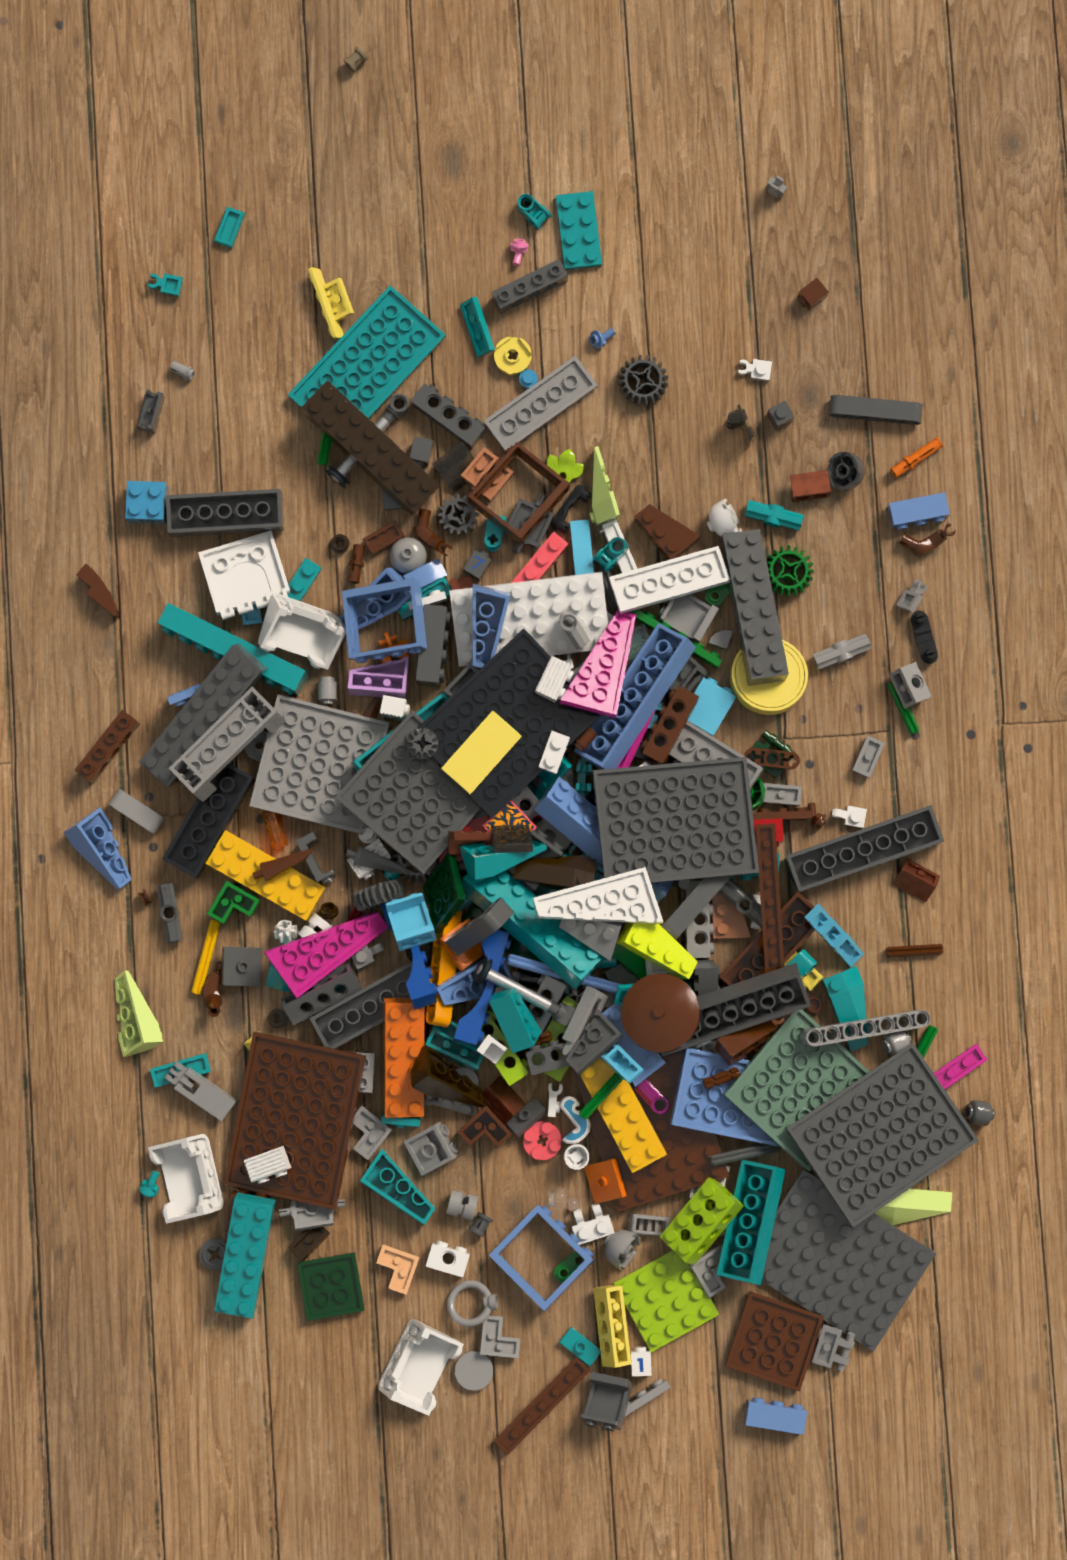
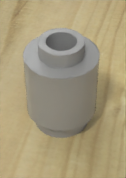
(327, 690)

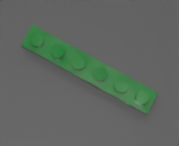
(648, 620)

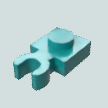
(169, 284)

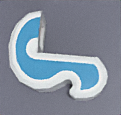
(582, 1126)

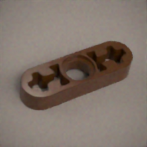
(787, 754)

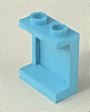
(711, 706)
(410, 921)

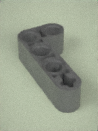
(480, 927)

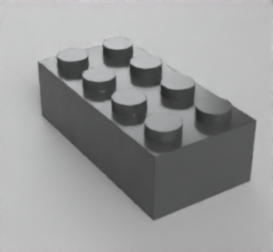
(431, 659)

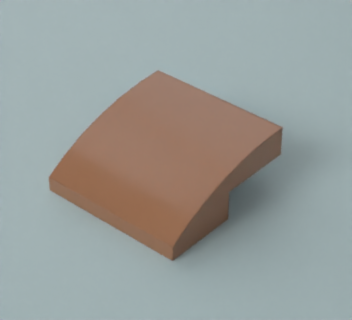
(479, 466)

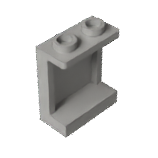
(688, 616)

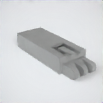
(584, 1013)
(207, 1095)

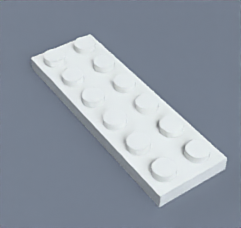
(669, 579)

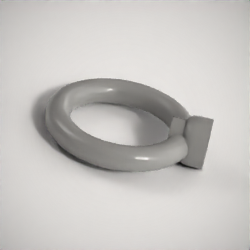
(490, 1303)

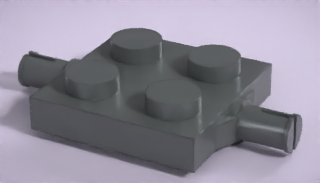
(521, 514)

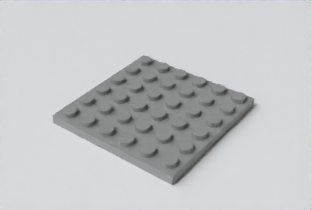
(310, 762)

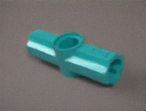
(774, 515)

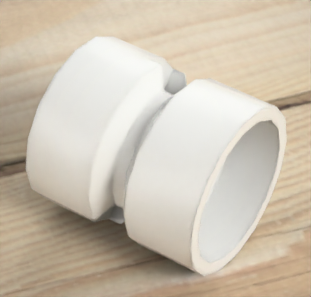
(314, 921)
(576, 1156)

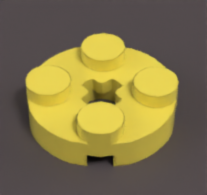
(513, 345)

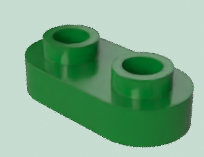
(722, 592)
(568, 1264)

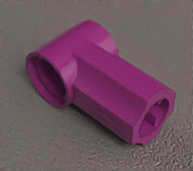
(651, 1095)

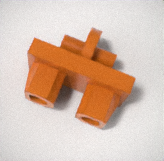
(388, 640)

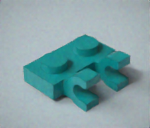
(583, 770)

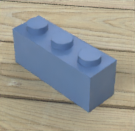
(918, 511)
(775, 1416)

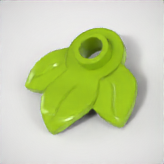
(566, 465)

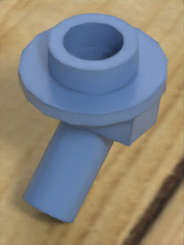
(598, 340)

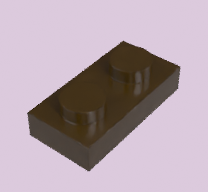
(308, 1242)

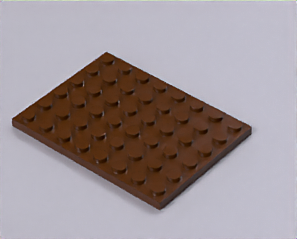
(302, 1101)
(687, 1149)

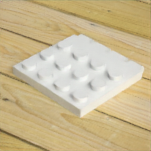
(244, 574)

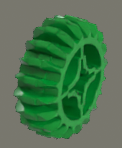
(792, 578)

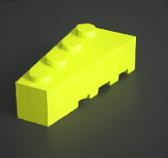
(657, 947)

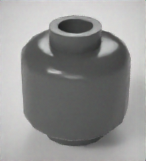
(979, 1113)

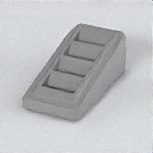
(632, 1219)

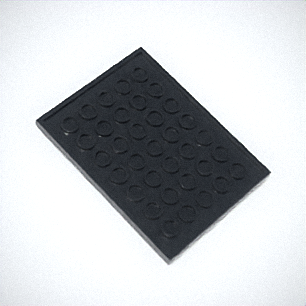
(508, 689)

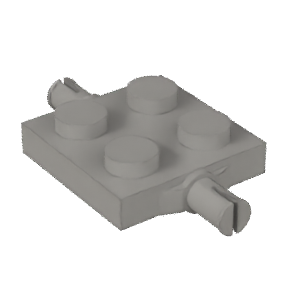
(310, 1216)

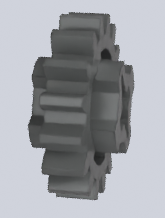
(450, 518)

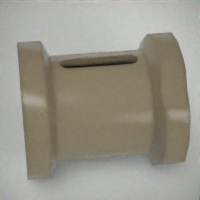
(355, 59)

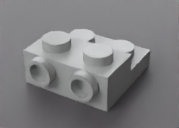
(431, 1148)

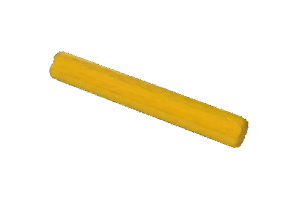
(206, 956)

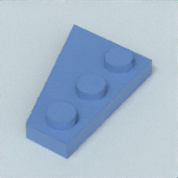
(181, 697)

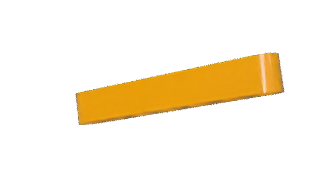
(442, 969)

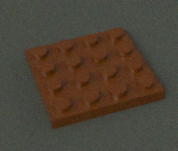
(774, 1341)

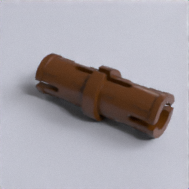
(356, 564)

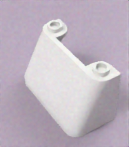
(301, 630)
(188, 1177)
(417, 1366)

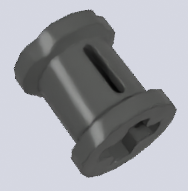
(480, 1224)

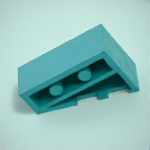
(515, 1019)
(443, 1041)

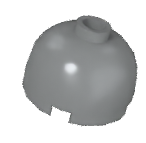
(407, 555)
(620, 1248)

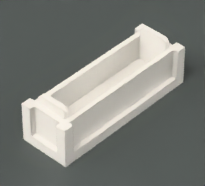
(611, 531)

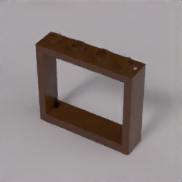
(544, 509)

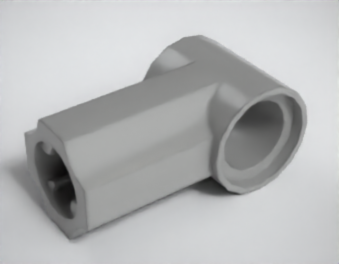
(574, 631)

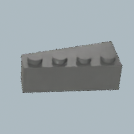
(705, 977)

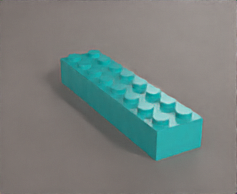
(218, 641)
(542, 937)

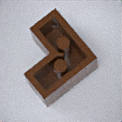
(485, 1122)

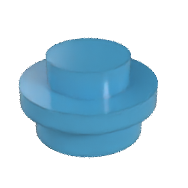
(528, 378)

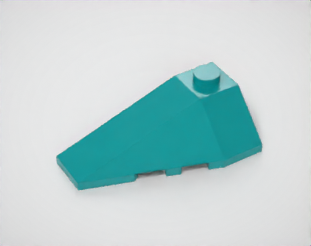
(847, 1000)

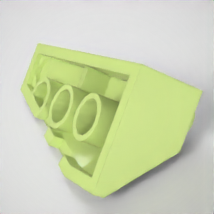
(603, 501)
(138, 1025)
(916, 1205)

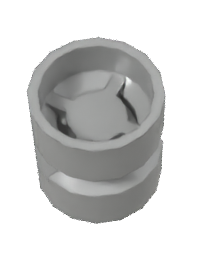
(462, 1205)

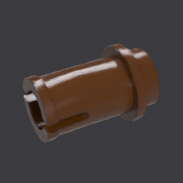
(585, 739)

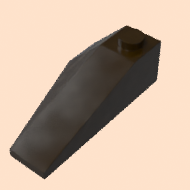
(556, 872)
(440, 1080)

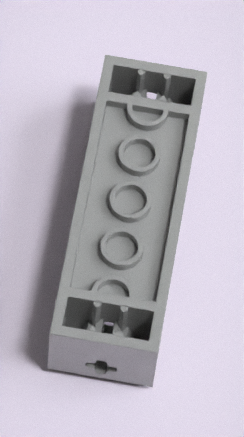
(224, 742)

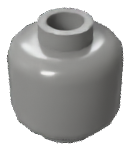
(895, 1042)

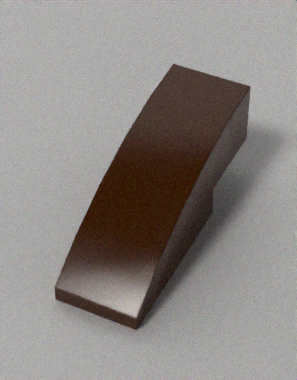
(98, 590)

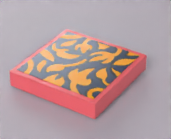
(509, 816)

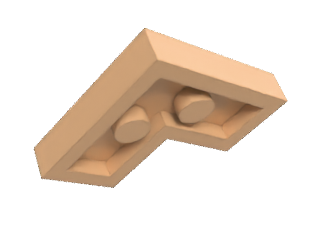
(403, 1265)

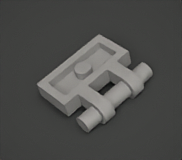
(827, 1346)

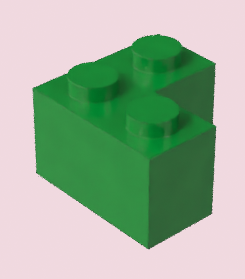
(231, 898)

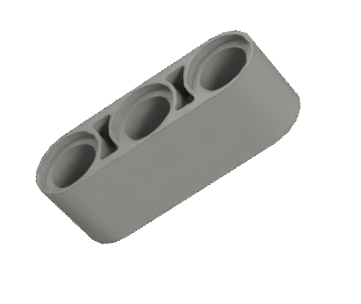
(136, 811)

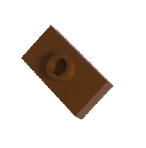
(383, 538)

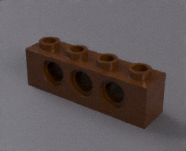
(678, 696)
(107, 746)

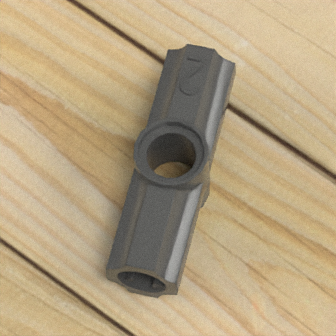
(736, 894)
(172, 925)

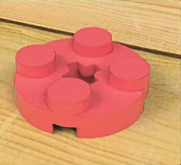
(552, 1145)

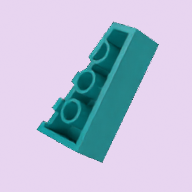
(395, 1187)

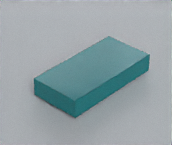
(229, 227)

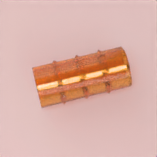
(275, 830)

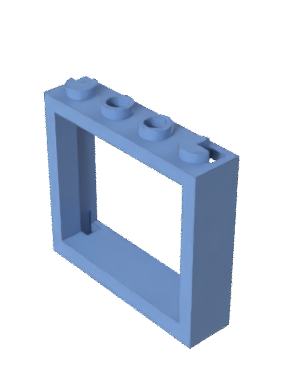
(349, 598)
(559, 1227)

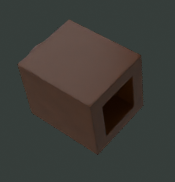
(812, 294)

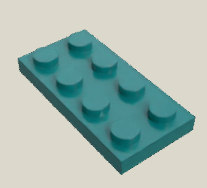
(578, 230)

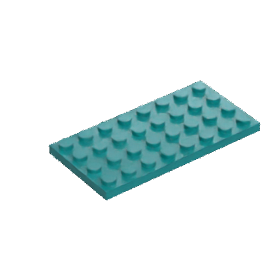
(374, 354)

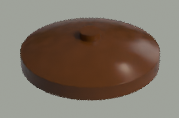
(660, 1013)

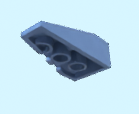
(377, 607)
(97, 845)
(461, 987)

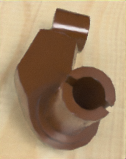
(424, 533)
(928, 544)
(211, 991)

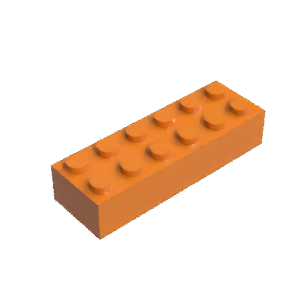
(401, 1046)

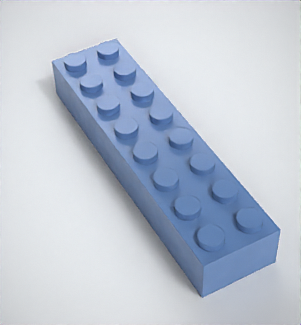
(641, 693)
(578, 822)

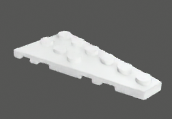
(612, 899)

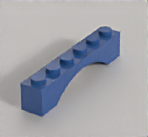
(419, 985)
(470, 1025)

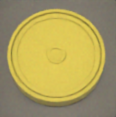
(775, 696)

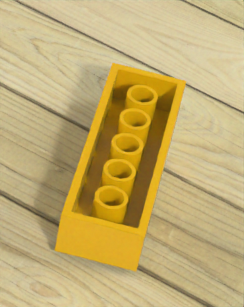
(288, 889)
(625, 1118)

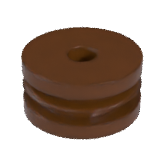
(145, 897)

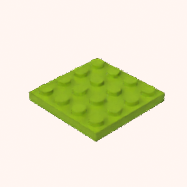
(665, 1300)

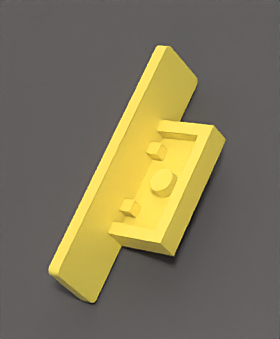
(333, 301)

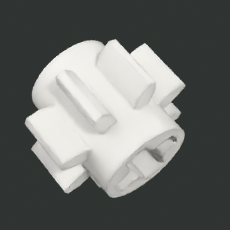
(285, 931)

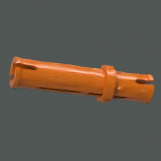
(910, 461)

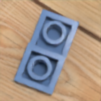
(428, 573)

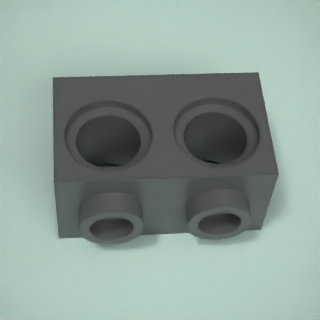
(548, 1063)

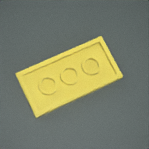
(481, 752)

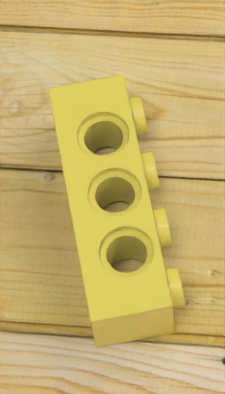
(612, 1326)

